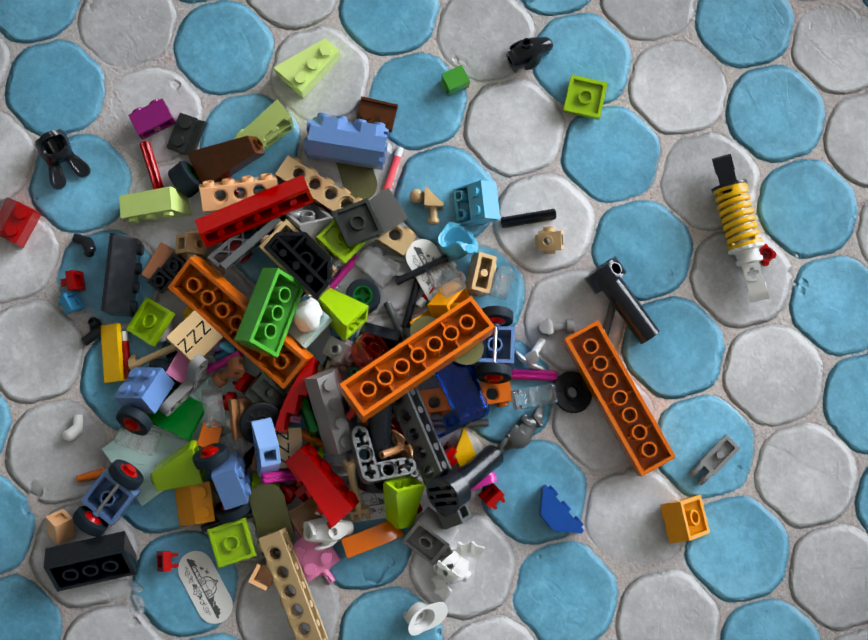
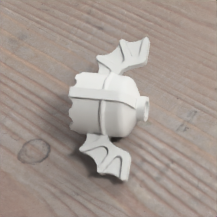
(454, 567)

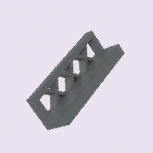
(246, 247)

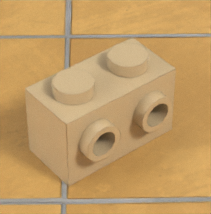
(480, 274)

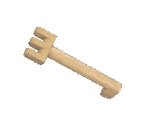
(133, 362)
(358, 509)

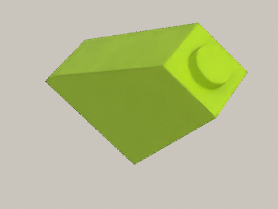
(345, 312)
(178, 469)
(402, 500)

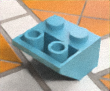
(476, 203)

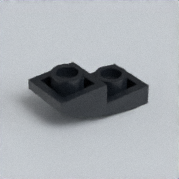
(164, 275)

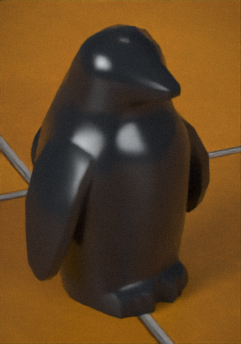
(528, 52)

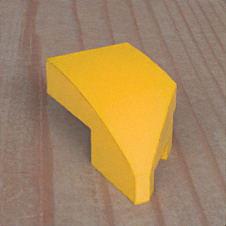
(464, 448)

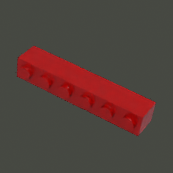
(254, 211)

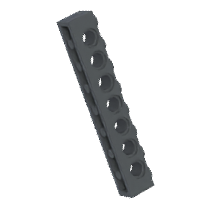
(426, 447)

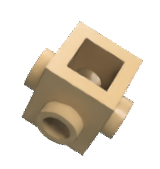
(555, 236)
(190, 244)

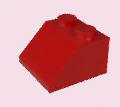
(17, 222)

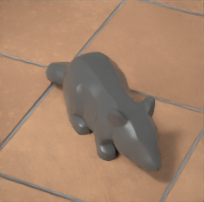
(521, 435)

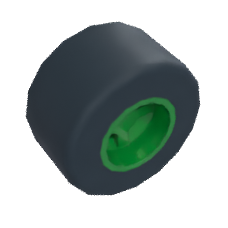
(365, 289)

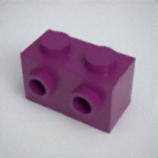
(151, 118)

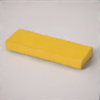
(112, 353)

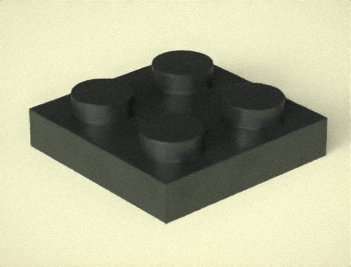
(357, 223)

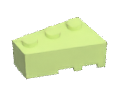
(308, 67)
(269, 125)
(154, 205)

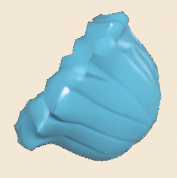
(457, 241)

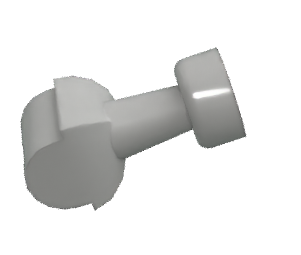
(548, 327)

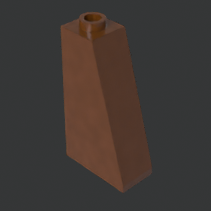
(225, 158)

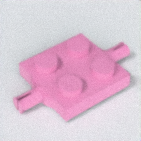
(313, 561)

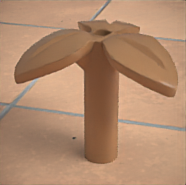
(399, 450)

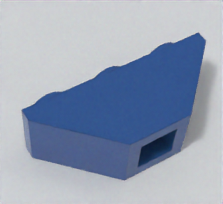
(557, 513)

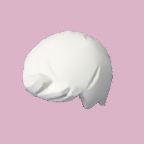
(307, 315)

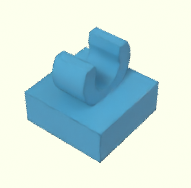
(71, 302)

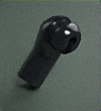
(87, 244)
(95, 331)

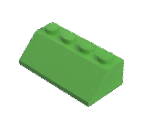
(269, 312)

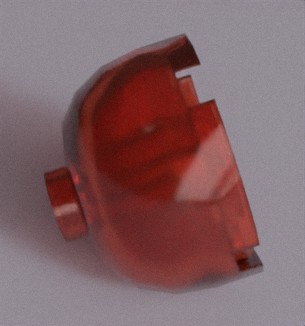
(367, 349)

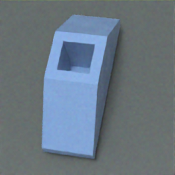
(265, 446)

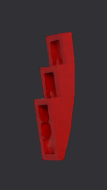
(295, 396)

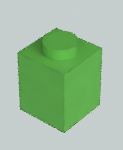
(454, 80)

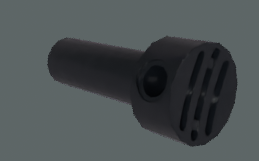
(608, 279)
(380, 435)
(452, 488)

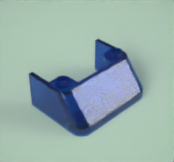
(463, 396)

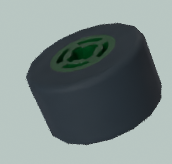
(184, 178)

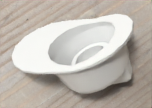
(424, 617)

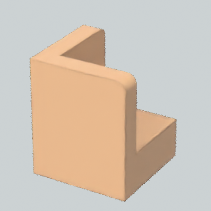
(60, 526)
(261, 577)

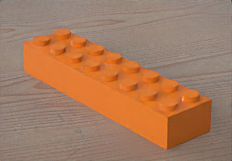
(224, 309)
(416, 359)
(618, 399)

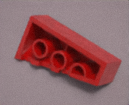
(322, 484)

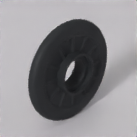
(565, 401)
(256, 412)

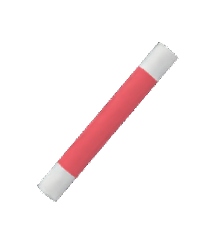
(393, 168)

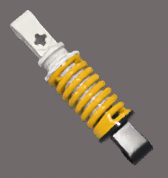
(738, 226)

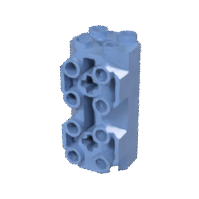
(346, 142)

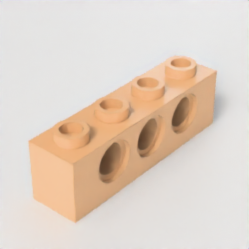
(228, 185)

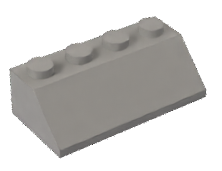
(330, 410)

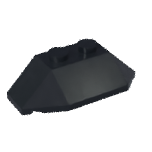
(303, 260)

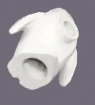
(317, 531)

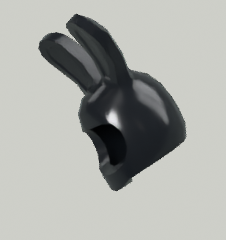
(56, 149)

